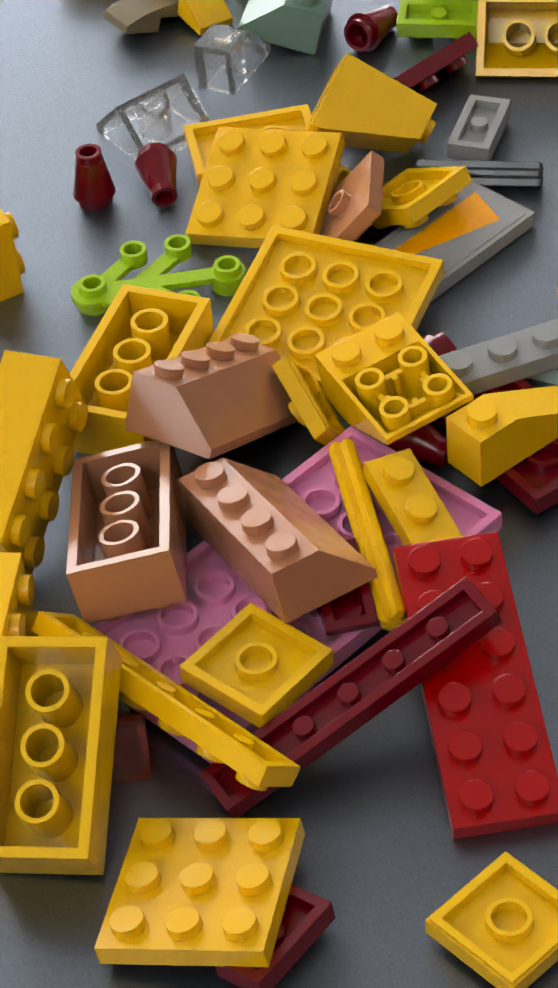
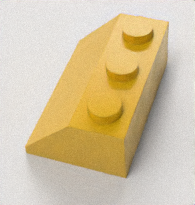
(517, 39)

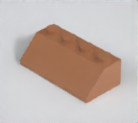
(210, 397)
(271, 538)

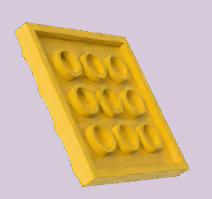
(322, 289)

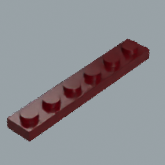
(364, 687)

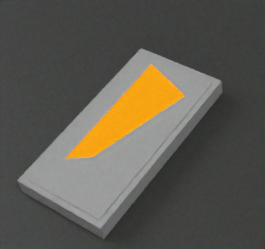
(464, 232)

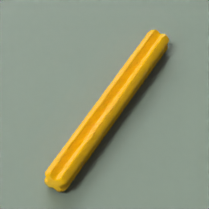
(367, 532)

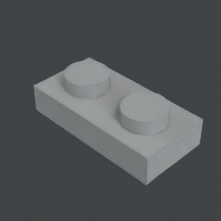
(479, 128)

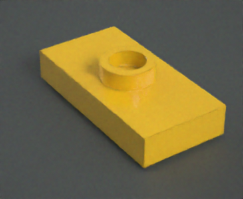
(308, 400)

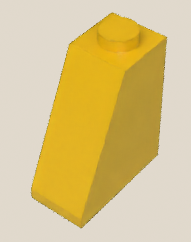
(372, 109)

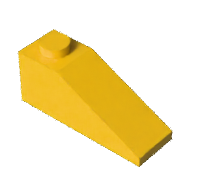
(501, 431)

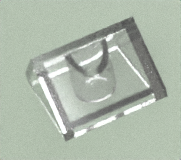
(154, 117)

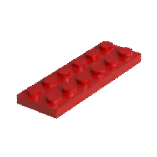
(484, 700)

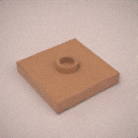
(356, 200)

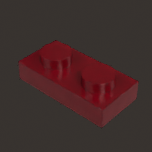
(302, 923)

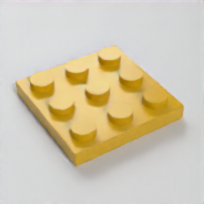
(262, 182)
(201, 892)

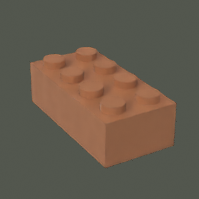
(127, 532)

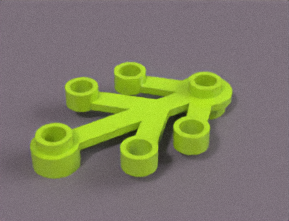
(96, 292)

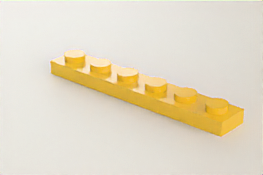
(184, 713)

